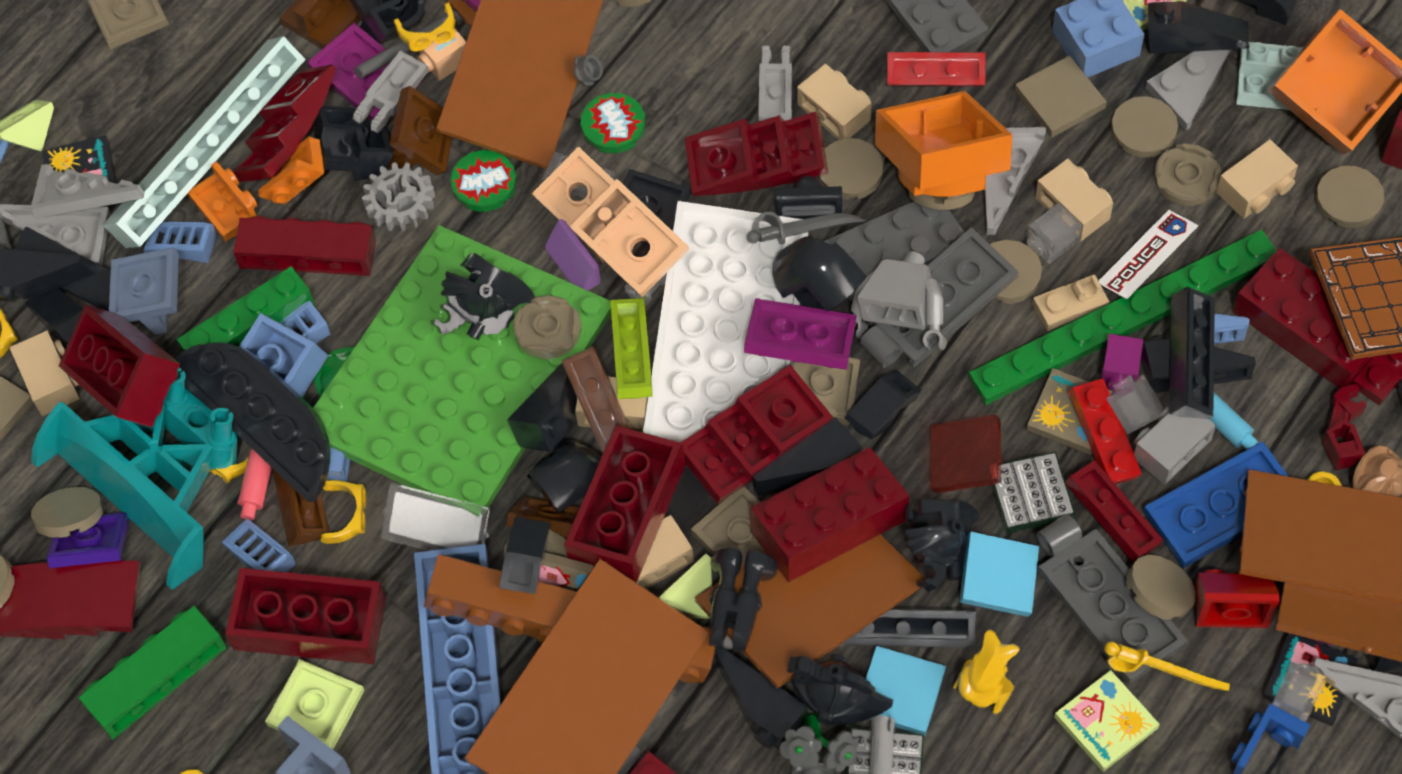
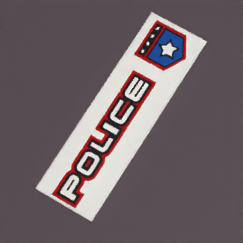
(1147, 254)

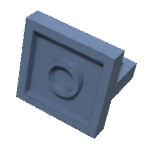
(145, 288)
(308, 752)

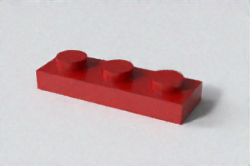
(935, 69)
(1104, 431)

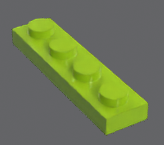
(631, 348)

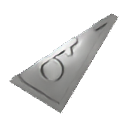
(1187, 83)
(1003, 186)
(76, 191)
(76, 230)
(1371, 690)

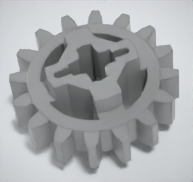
(401, 199)

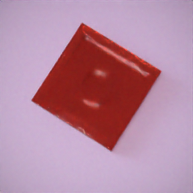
(966, 454)

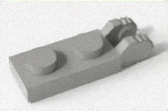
(775, 86)
(385, 91)

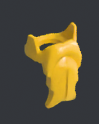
(983, 678)

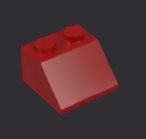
(1234, 600)

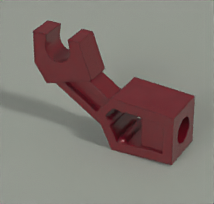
(1344, 410)

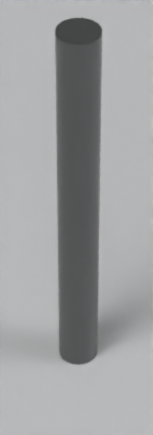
(389, 54)

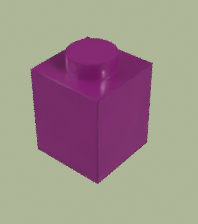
(1121, 358)

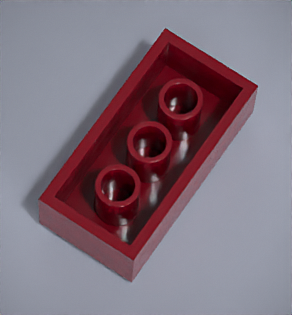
(1293, 311)
(119, 366)
(626, 501)
(829, 514)
(306, 615)

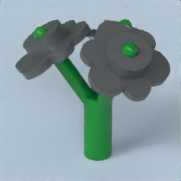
(806, 742)

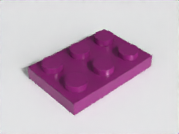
(346, 53)
(800, 334)

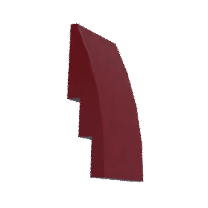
(286, 123)
(755, 154)
(753, 433)
(70, 600)

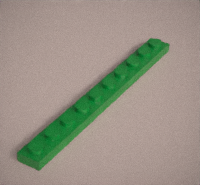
(1118, 318)

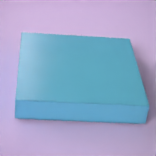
(999, 574)
(910, 684)

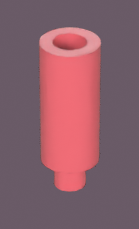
(254, 485)

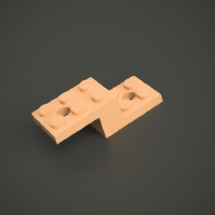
(611, 221)

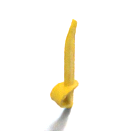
(1128, 660)

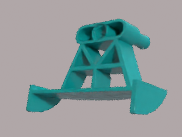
(207, 446)

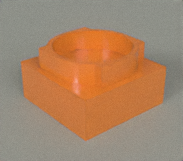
(1340, 82)
(943, 144)

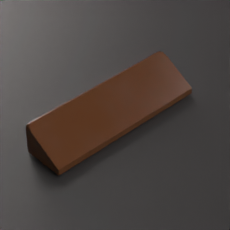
(301, 519)

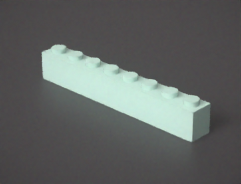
(205, 142)

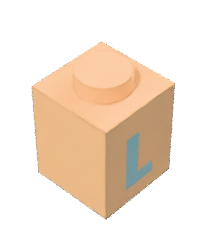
(443, 58)

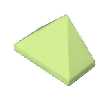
(28, 125)
(689, 586)

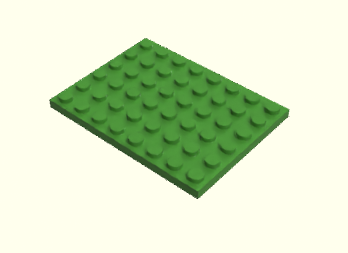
(438, 403)

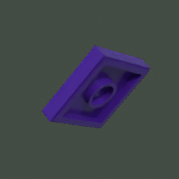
(96, 545)

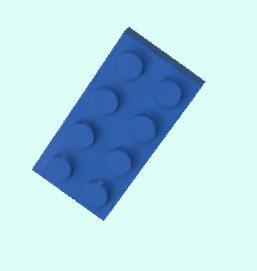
(1210, 507)

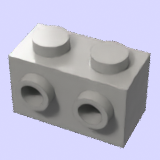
(1171, 444)

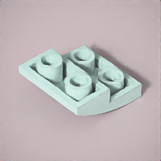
(1259, 69)

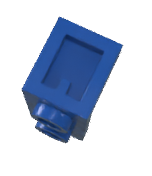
(1283, 729)

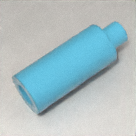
(1232, 425)

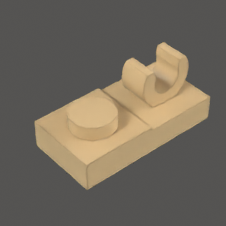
(1070, 302)

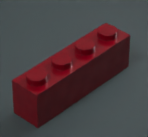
(305, 246)

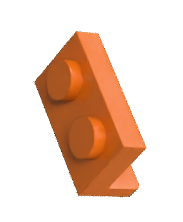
(296, 173)
(223, 201)

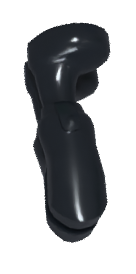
(739, 609)

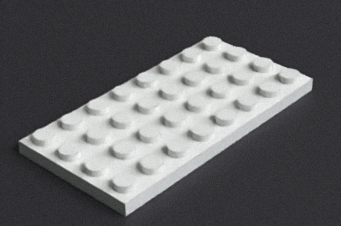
(707, 318)

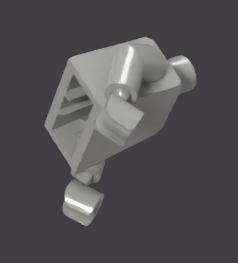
(901, 296)

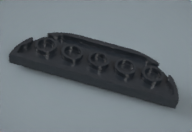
(264, 411)

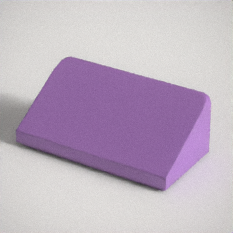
(572, 257)

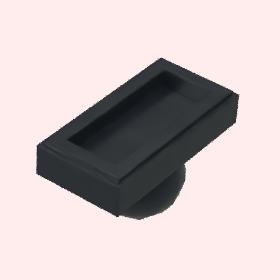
(808, 199)

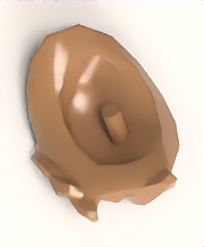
(1379, 472)

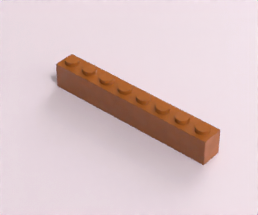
(475, 594)

